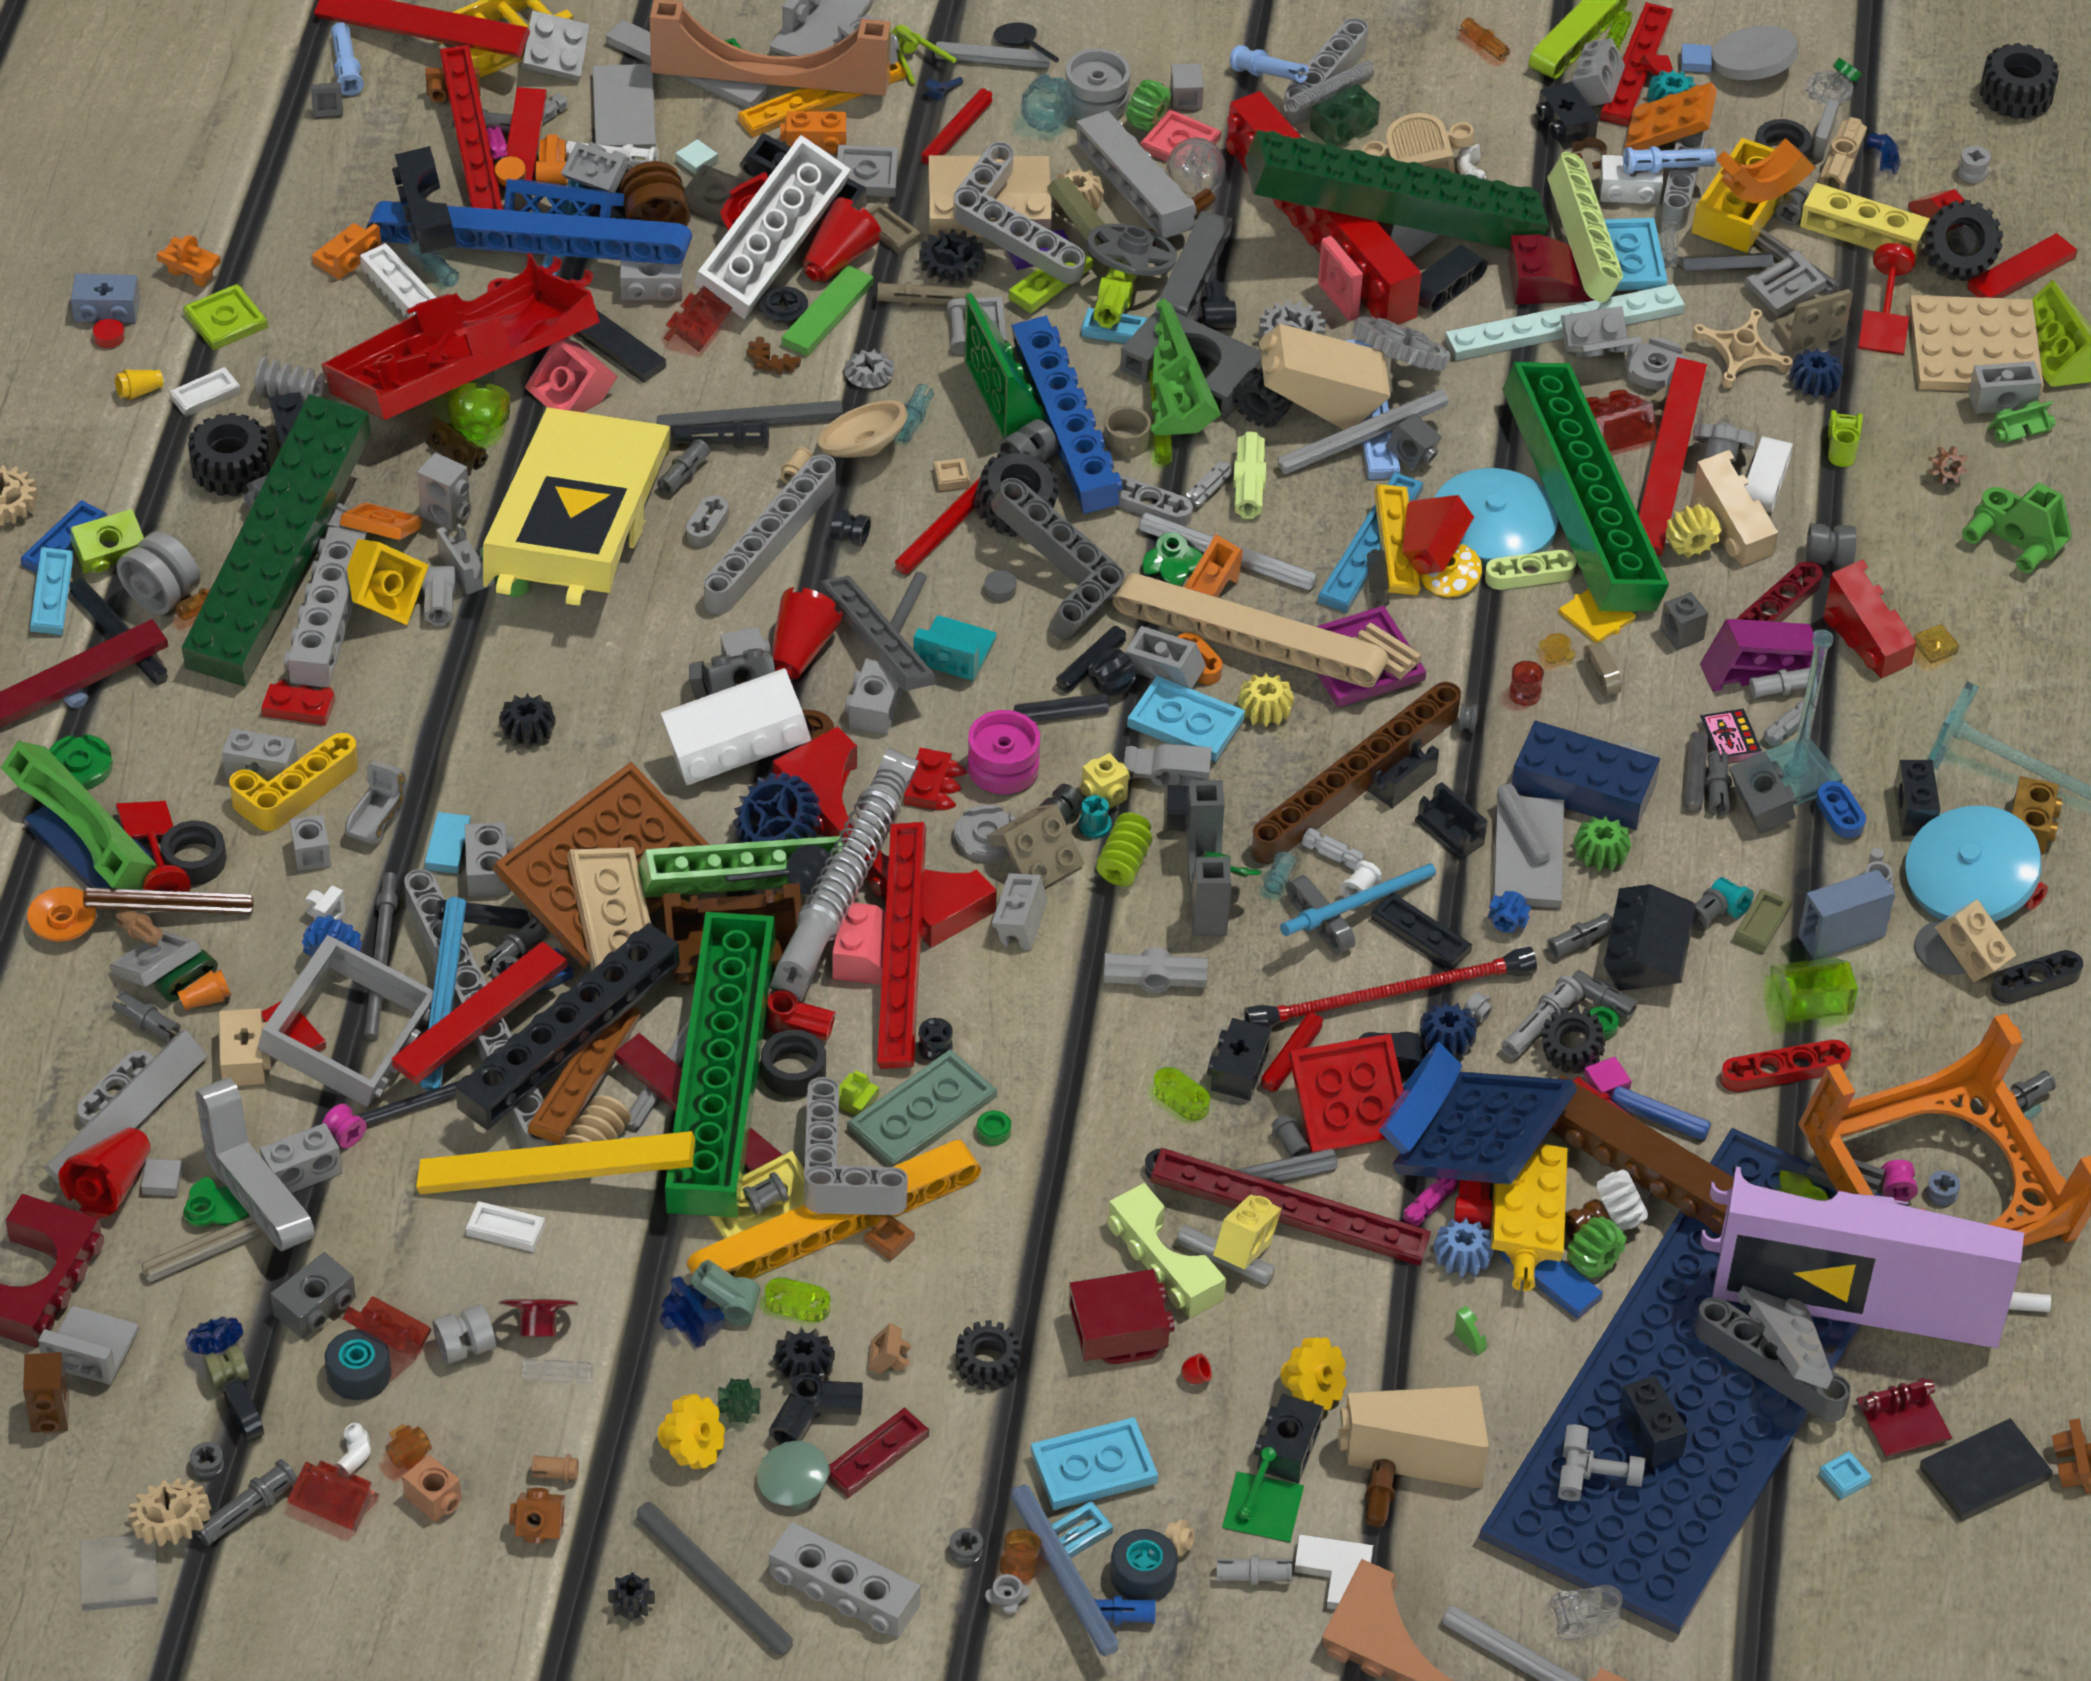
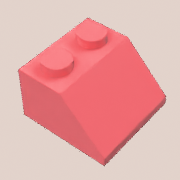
(570, 378)
(860, 945)

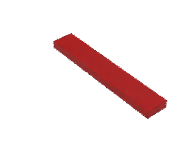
(1645, 40)
(479, 1012)

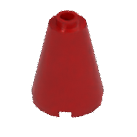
(840, 239)
(802, 629)
(104, 1172)

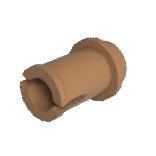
(555, 1467)

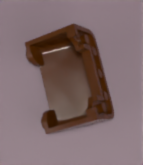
(686, 921)

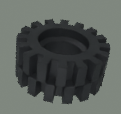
(1263, 410)
(1568, 1023)
(988, 1338)

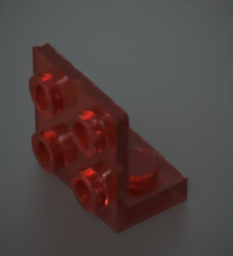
(1623, 419)

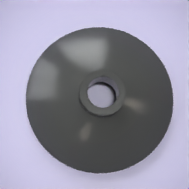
(1935, 953)

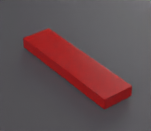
(527, 127)
(2023, 268)

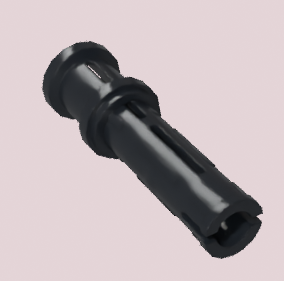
(683, 434)

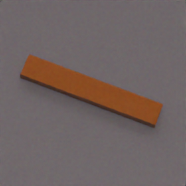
(580, 1080)

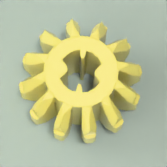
(1693, 530)
(1266, 699)

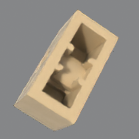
(238, 1046)

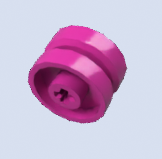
(1003, 752)

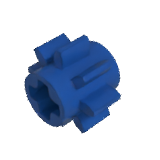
(1509, 911)

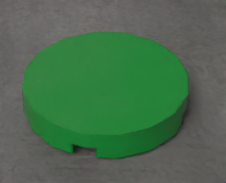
(85, 758)

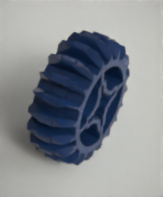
(778, 798)

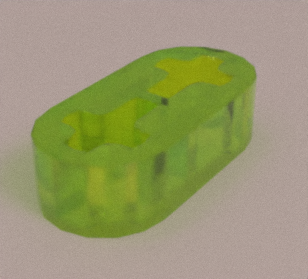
(1184, 1091)
(797, 1299)

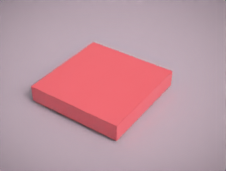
(1174, 129)
(1340, 278)

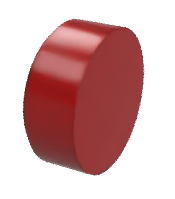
(108, 333)

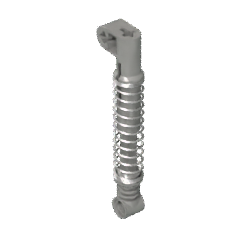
(820, 918)

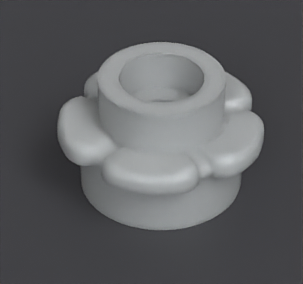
(1479, 1006)

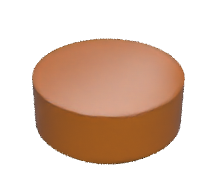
(509, 168)

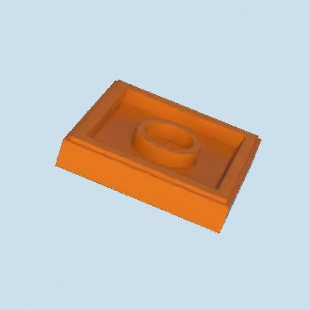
(381, 521)

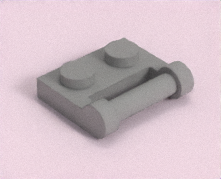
(1789, 289)
(956, 310)

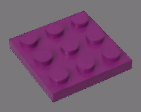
(1347, 693)

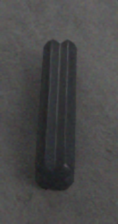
(1078, 669)
(1065, 707)
(489, 915)

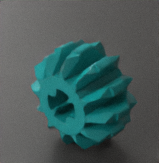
(1667, 84)

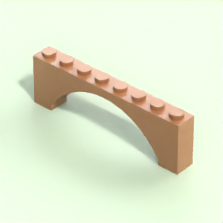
(688, 49)
(1372, 1634)

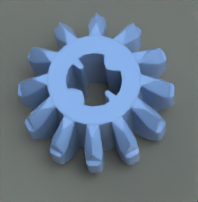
(1463, 1247)

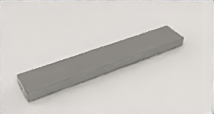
(636, 42)
(136, 1098)

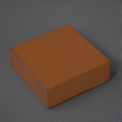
(889, 1237)

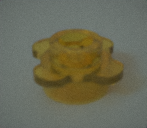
(1557, 648)

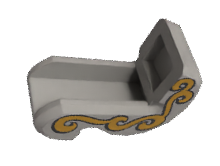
(378, 804)

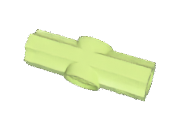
(1249, 475)

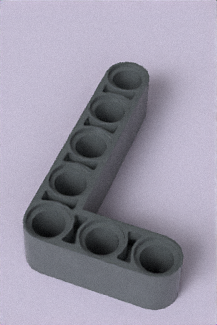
(1064, 554)

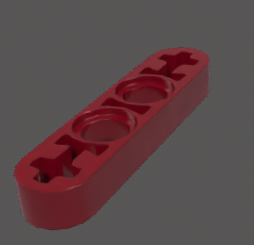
(1790, 582)

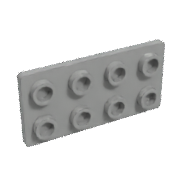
(813, 24)

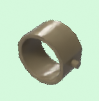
(1127, 445)

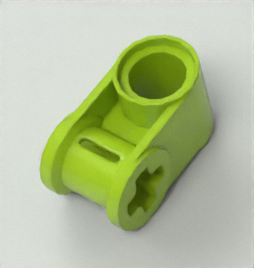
(1844, 438)

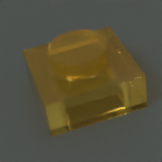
(1936, 644)

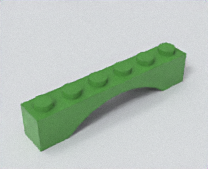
(112, 849)

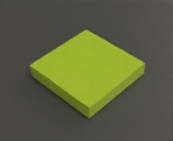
(225, 317)

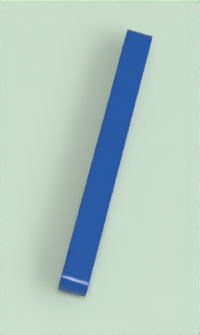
(549, 233)

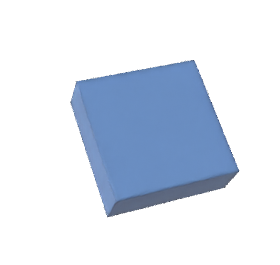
(1696, 58)

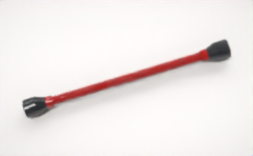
(1517, 963)

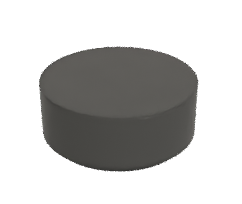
(1000, 585)

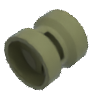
(225, 1366)

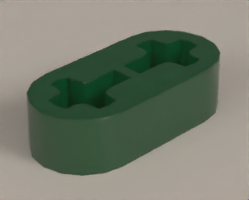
(185, 975)

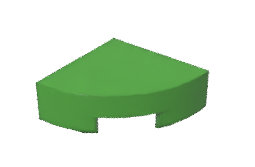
(1467, 1331)

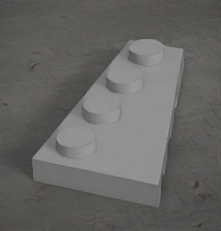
(1793, 1332)

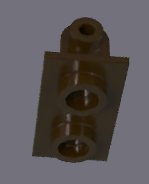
(454, 445)

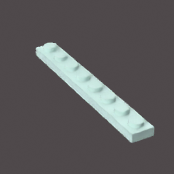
(1547, 325)

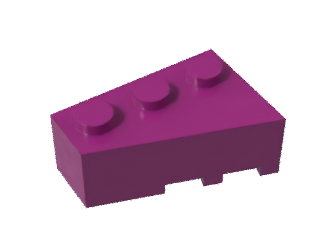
(1756, 650)

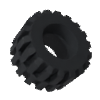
(2019, 80)
(1974, 217)
(228, 453)
(1019, 466)

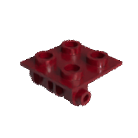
(1904, 1417)

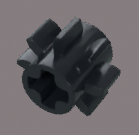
(631, 1596)

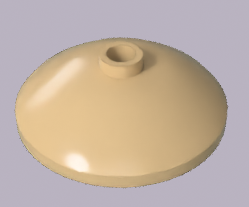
(863, 430)

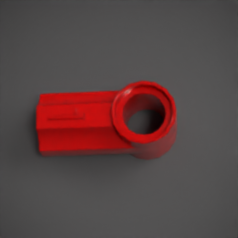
(787, 1013)
(1473, 1203)

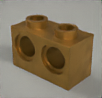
(2036, 806)

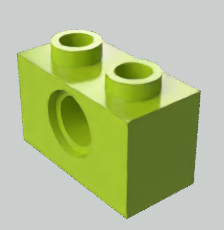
(87, 540)

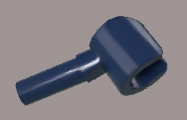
(938, 90)

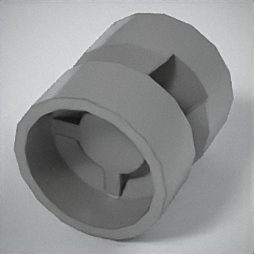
(474, 1327)

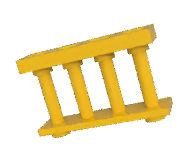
(495, 10)

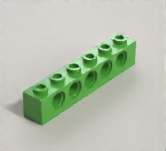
(705, 866)

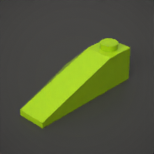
(2062, 338)

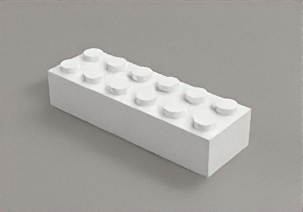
(773, 226)

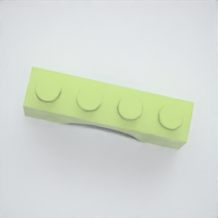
(1190, 1281)

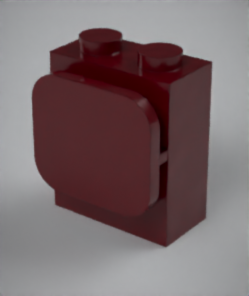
(1120, 1317)

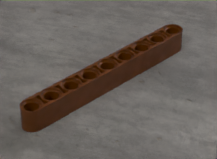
(1353, 772)

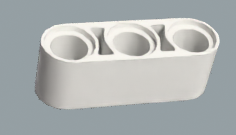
(1768, 471)

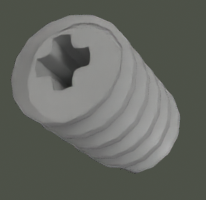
(275, 382)

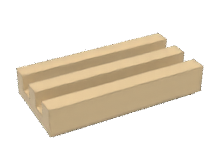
(1394, 648)

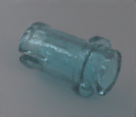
(1277, 877)

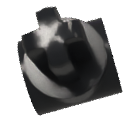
(1218, 310)

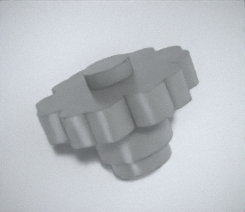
(1722, 438)

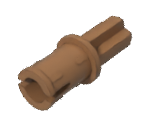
(139, 926)

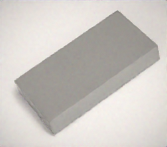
(1825, 129)

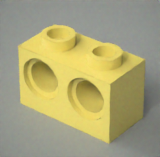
(1247, 1231)

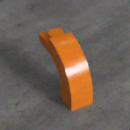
(1767, 178)

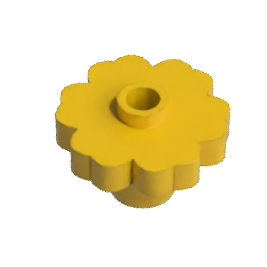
(1315, 1372)
(692, 1431)

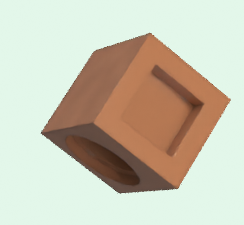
(430, 1476)

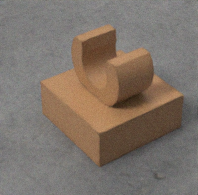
(886, 1349)

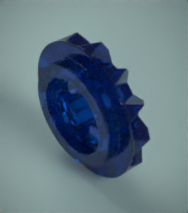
(214, 1336)

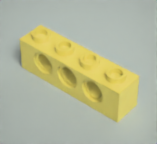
(1861, 220)

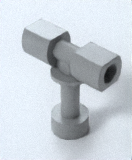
(1581, 1465)

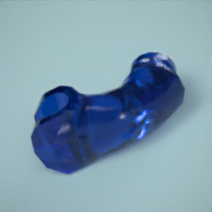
(1890, 151)

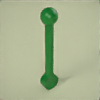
(1268, 1455)

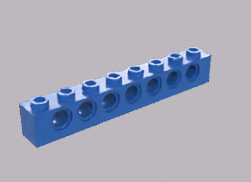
(1066, 414)

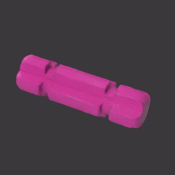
(497, 142)
(1429, 1200)

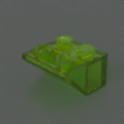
(1815, 988)

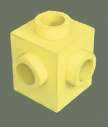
(1105, 779)

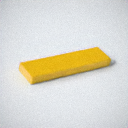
(1391, 515)

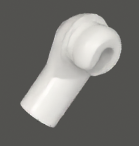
(358, 1449)

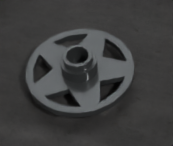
(1133, 247)

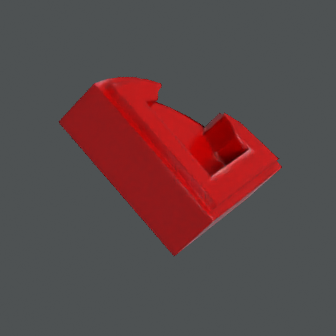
(1656, 63)

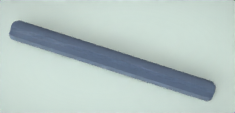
(1065, 1571)

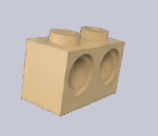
(1975, 940)

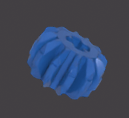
(321, 927)

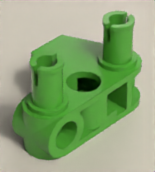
(2031, 522)

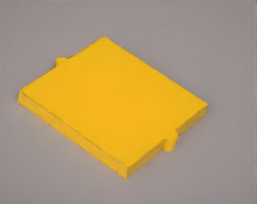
(1594, 623)

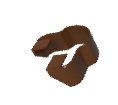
(1590, 142)

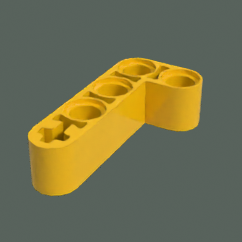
(297, 787)

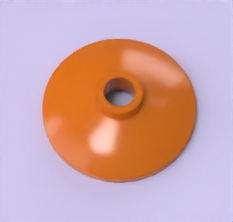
(60, 914)

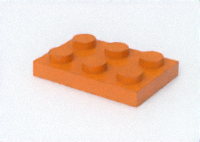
(1671, 117)

